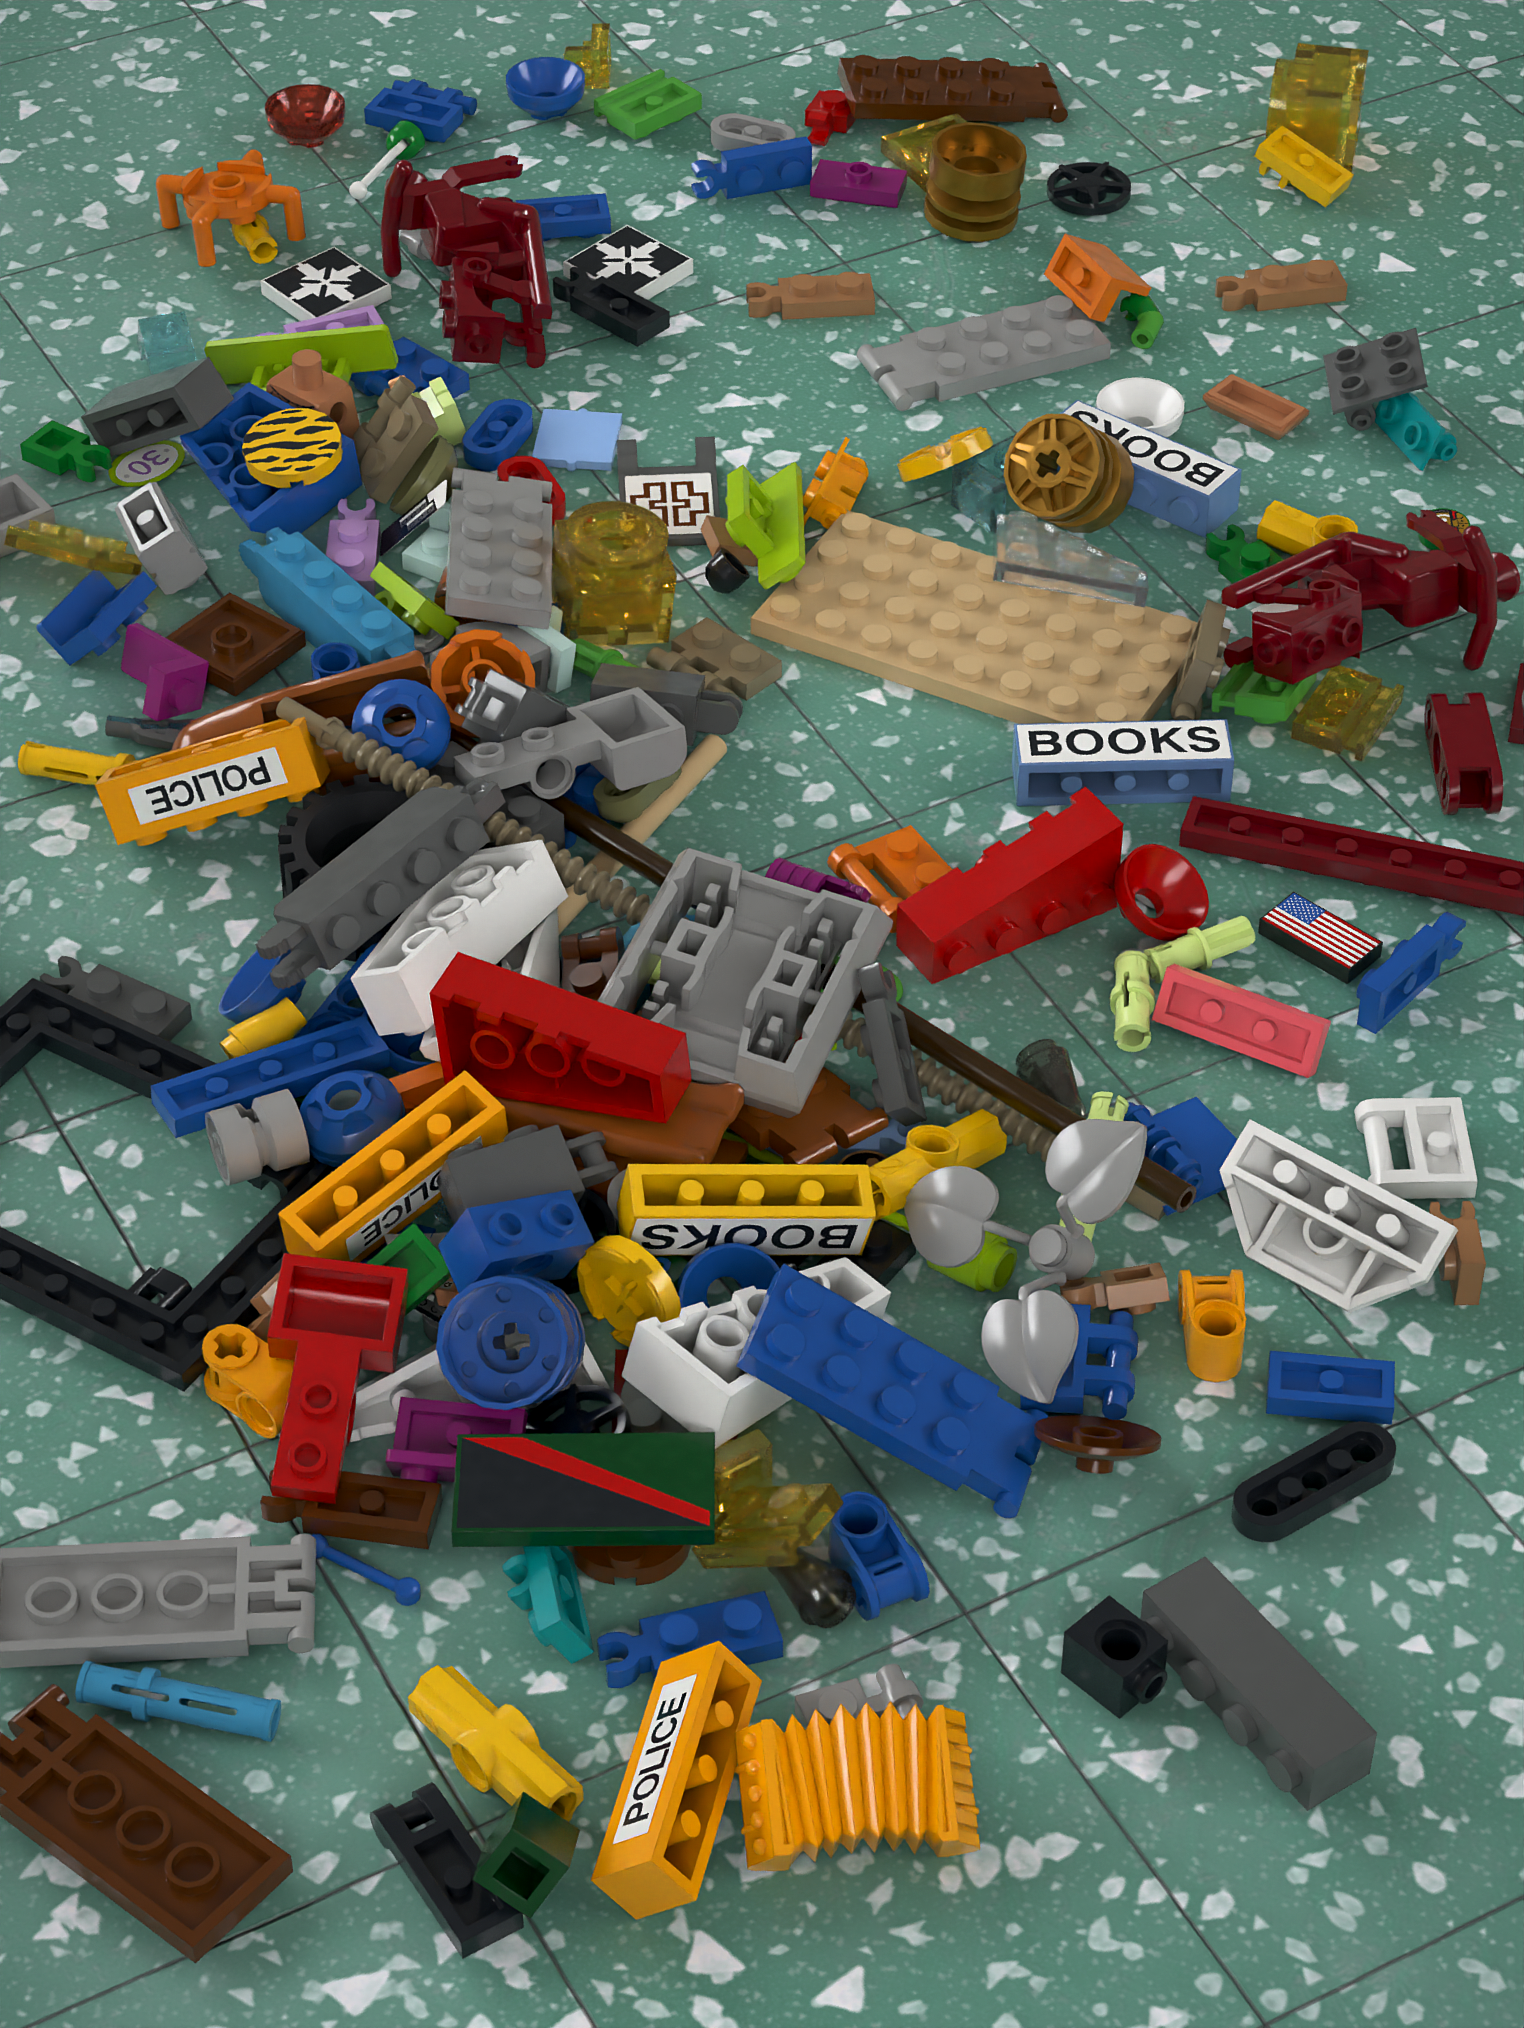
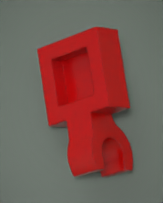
(827, 114)

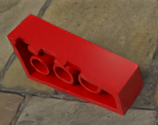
(1015, 891)
(554, 1044)

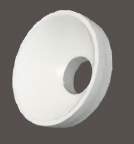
(1144, 403)

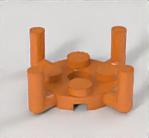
(229, 193)

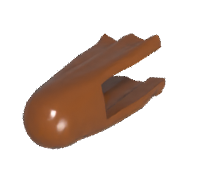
(326, 696)
(688, 1137)

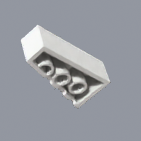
(473, 911)
(693, 1359)

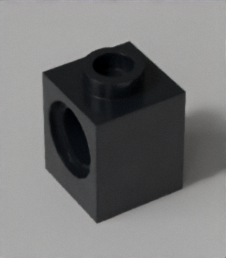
(1115, 1657)

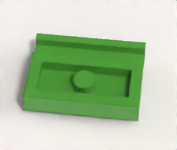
(648, 104)
(1259, 695)

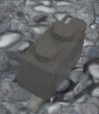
(677, 693)
(507, 708)
(522, 1167)

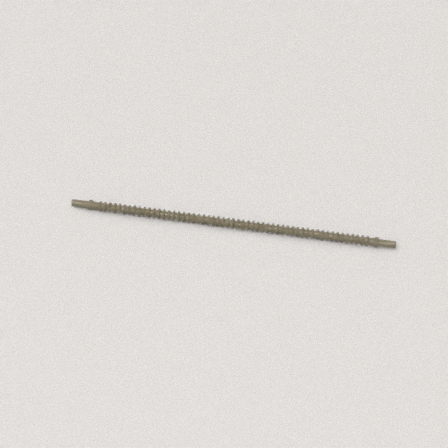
(333, 735)

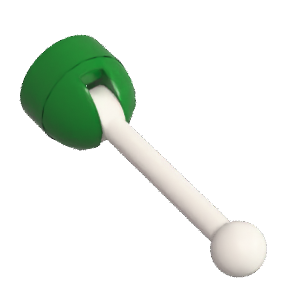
(397, 150)

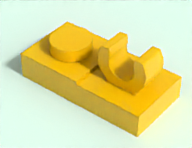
(1302, 166)

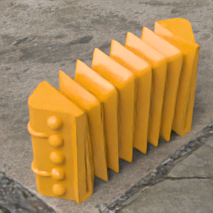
(856, 1783)

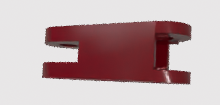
(1463, 753)

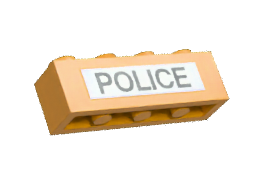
(212, 780)
(391, 1176)
(676, 1781)

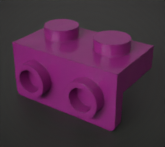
(428, 1435)

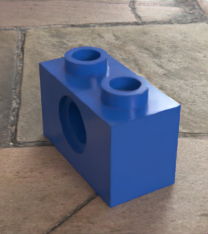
(517, 1237)

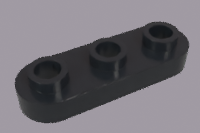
(1277, 1498)

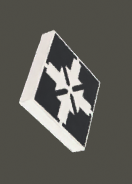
(632, 262)
(325, 286)

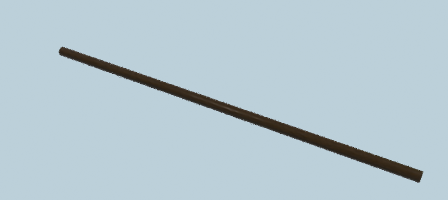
(922, 1034)

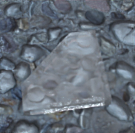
(1053, 560)

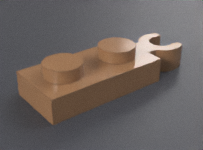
(1283, 286)
(813, 296)

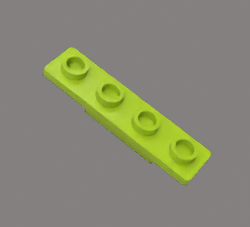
(341, 352)
(768, 521)

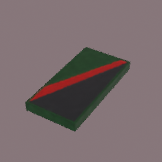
(584, 1489)

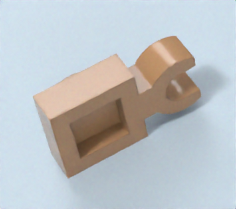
(1126, 1289)

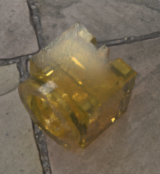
(1320, 98)
(613, 575)

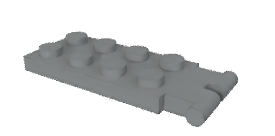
(985, 352)
(499, 549)
(154, 1600)

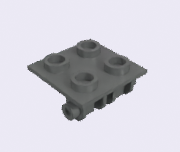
(1372, 374)

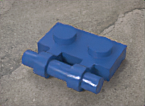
(430, 109)
(418, 366)
(1111, 1382)

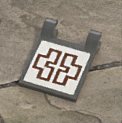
(674, 493)

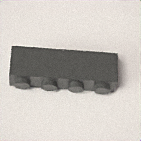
(1259, 1684)

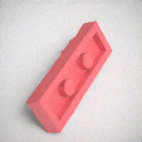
(1241, 1020)

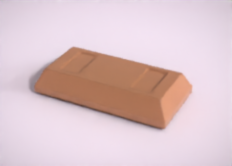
(1255, 407)

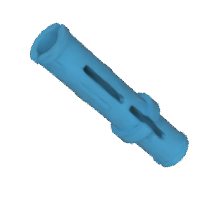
(103, 1686)

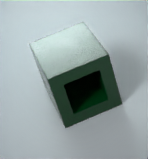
(526, 1855)

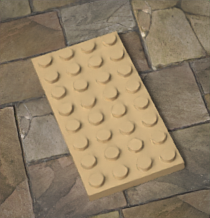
(942, 626)

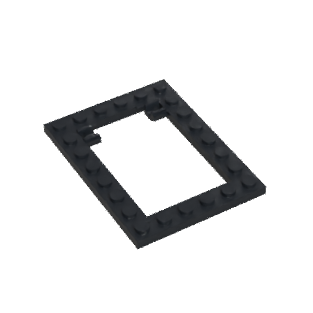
(153, 1337)

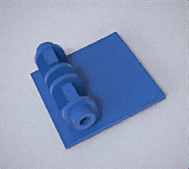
(1187, 1143)

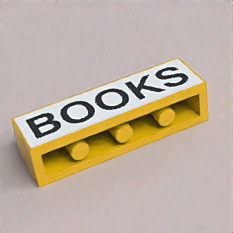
(760, 1205)

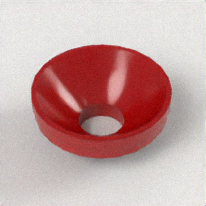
(1169, 884)

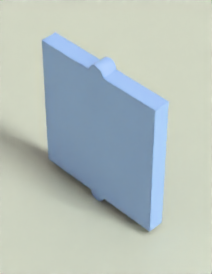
(577, 439)

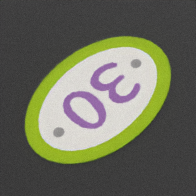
(147, 464)

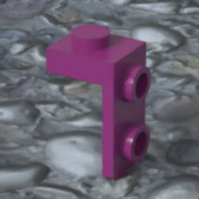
(171, 673)

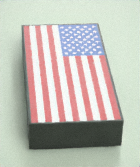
(1320, 937)

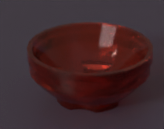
(305, 114)

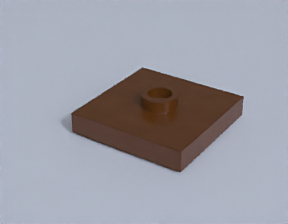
(238, 642)

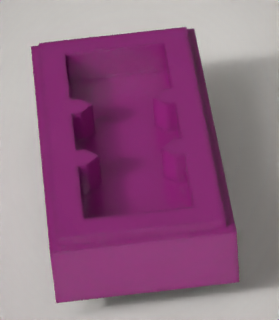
(858, 183)

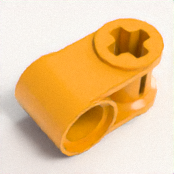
(1212, 1323)
(246, 1378)

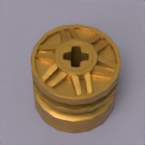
(975, 181)
(1092, 479)

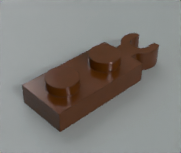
(366, 1510)

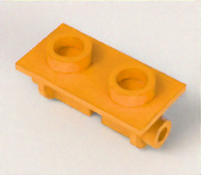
(839, 486)

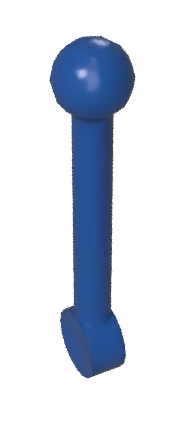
(406, 1589)

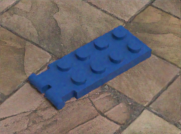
(891, 1390)

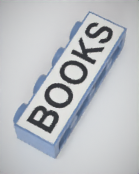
(1168, 476)
(1122, 761)

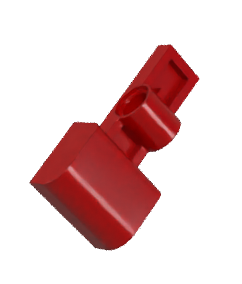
(332, 1324)

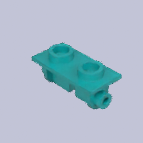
(1414, 430)

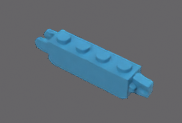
(323, 598)

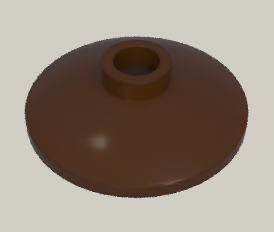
(1097, 1440)

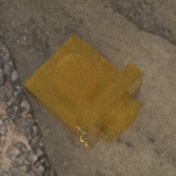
(594, 57)
(742, 1464)

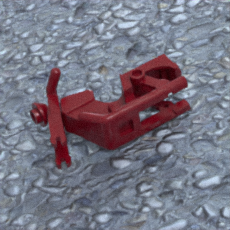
(491, 252)
(1366, 574)

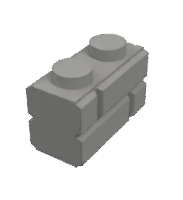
(161, 538)

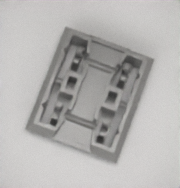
(749, 974)

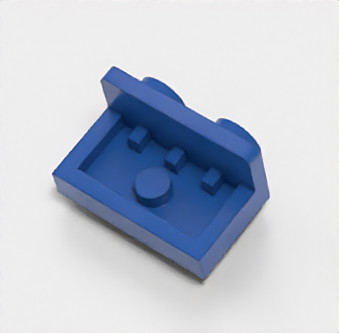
(92, 613)

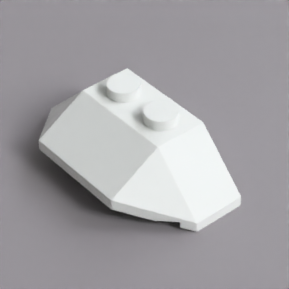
(1327, 1223)

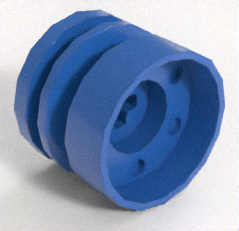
(474, 1346)

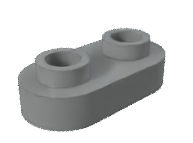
(740, 131)

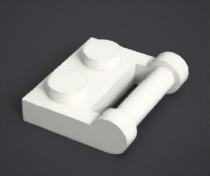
(1434, 1142)

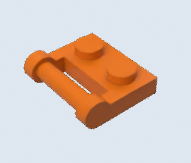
(898, 858)

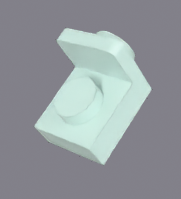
(429, 551)
(561, 651)

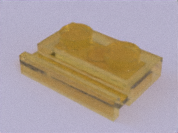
(1347, 712)
(768, 1525)

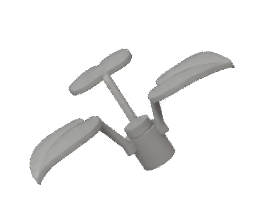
(950, 1210)

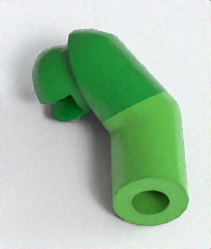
(1148, 317)

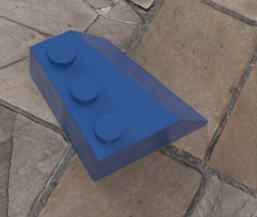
(261, 506)

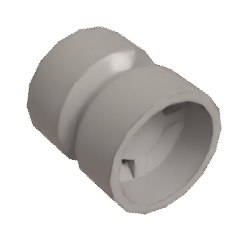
(257, 1137)

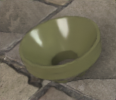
(427, 473)

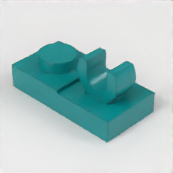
(555, 1595)

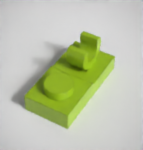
(411, 604)

